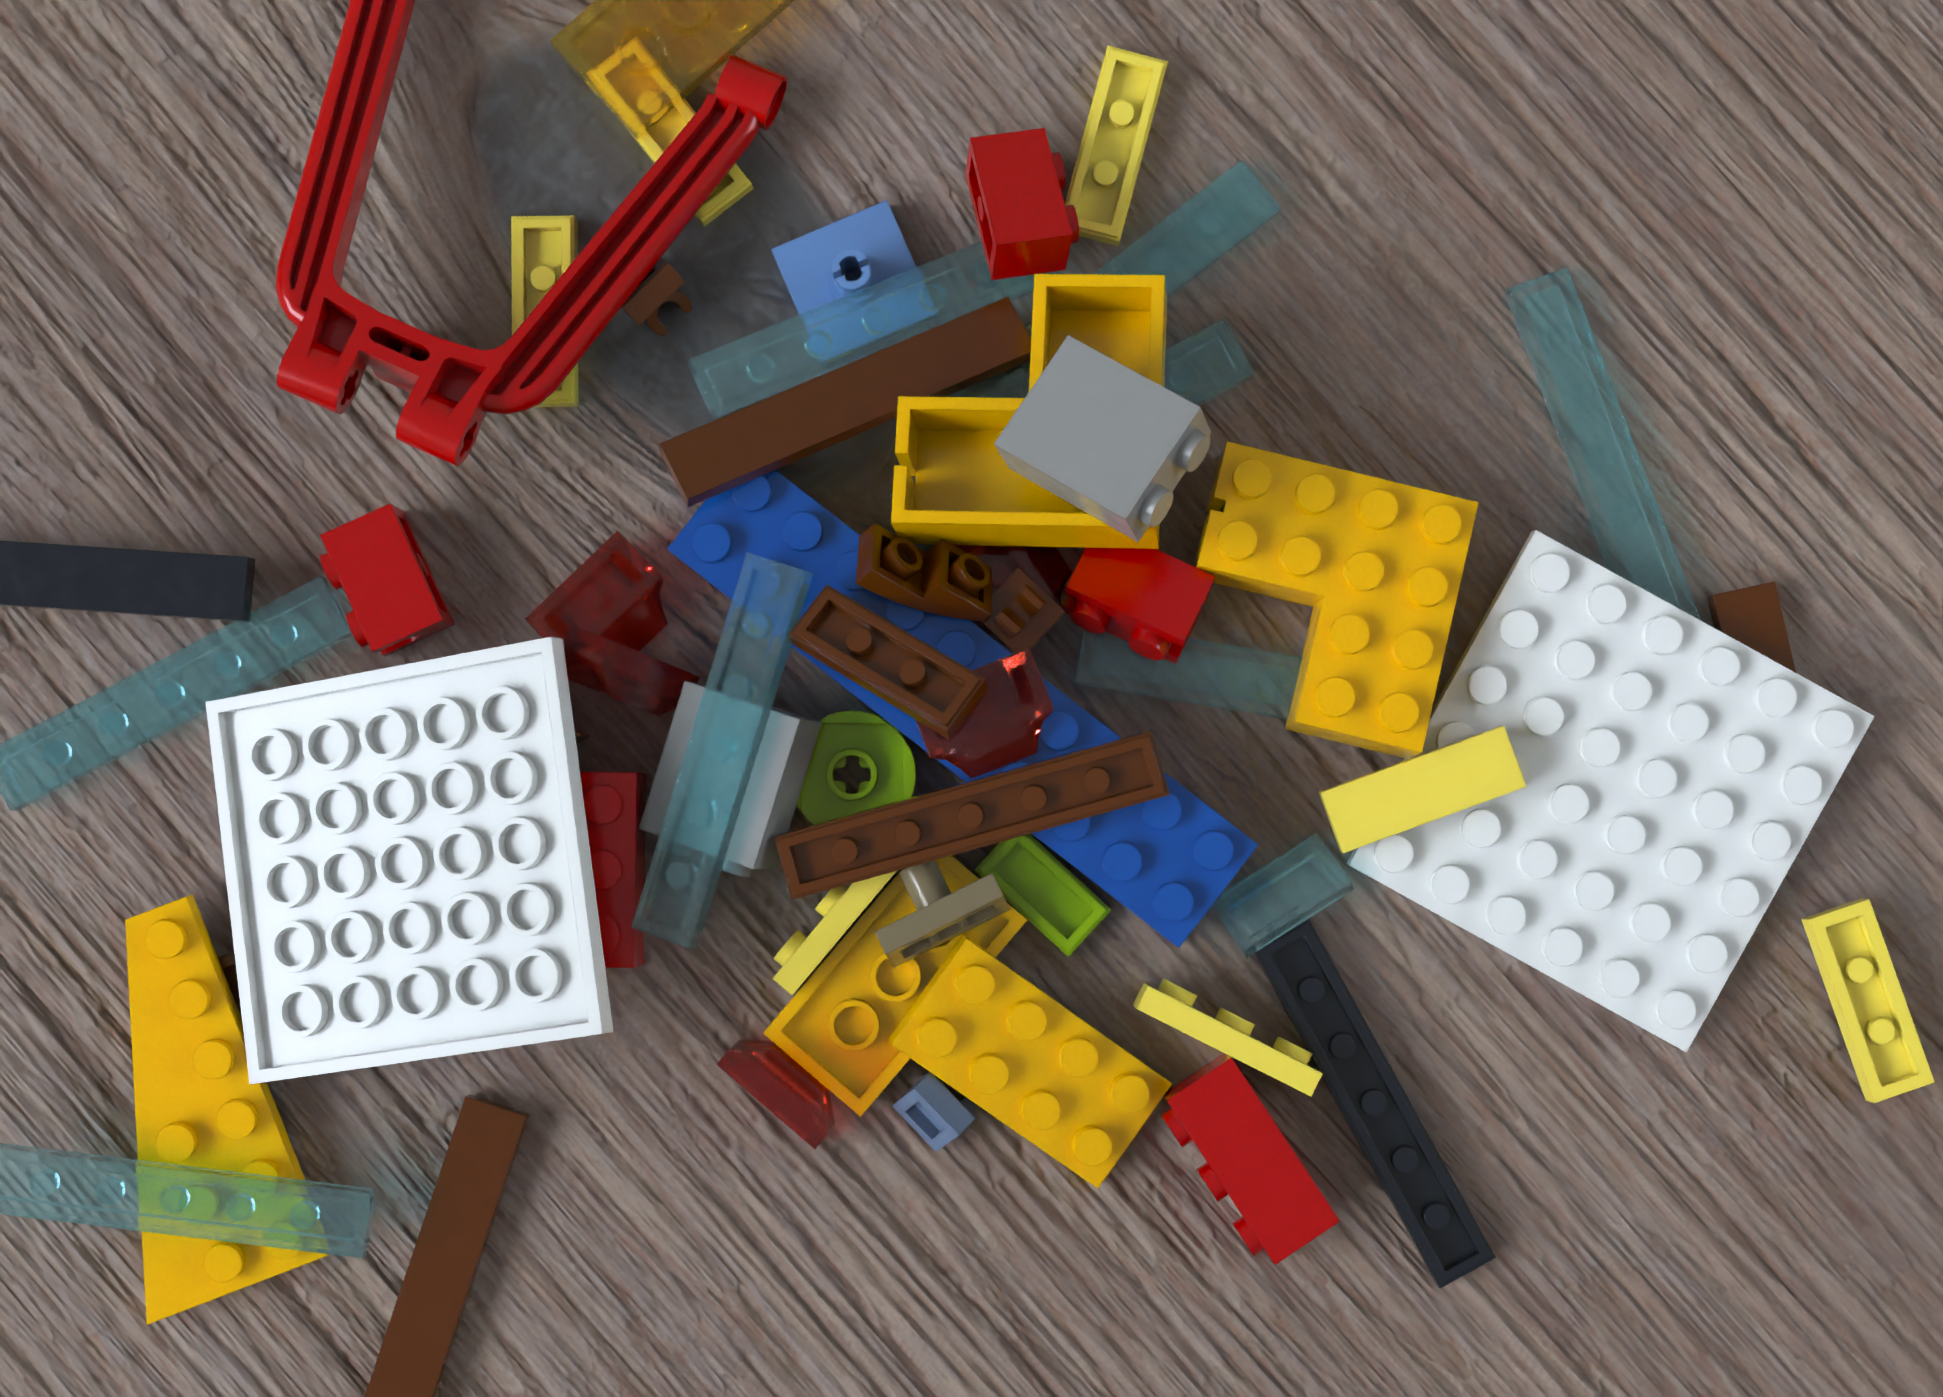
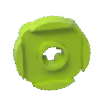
(878, 749)

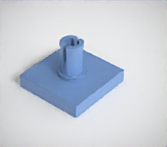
(843, 257)

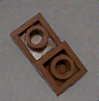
(933, 581)

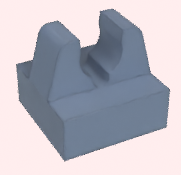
(935, 1111)

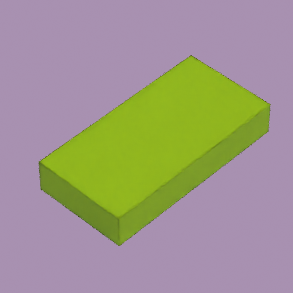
(1044, 891)

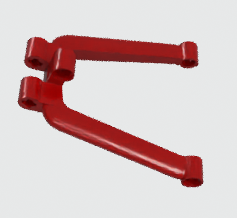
(447, 380)

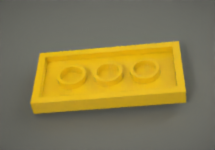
(858, 997)
(1029, 1061)

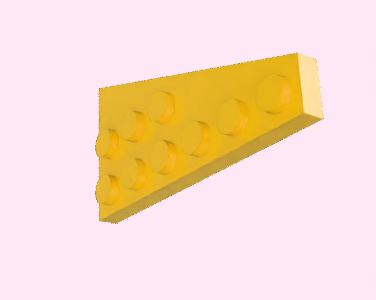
(197, 1103)

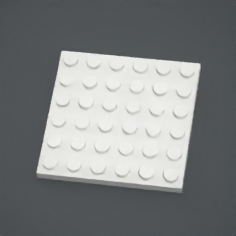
(1656, 798)
(408, 863)

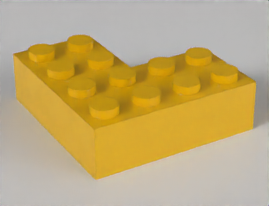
(948, 442)
(1373, 565)

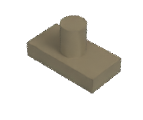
(939, 912)

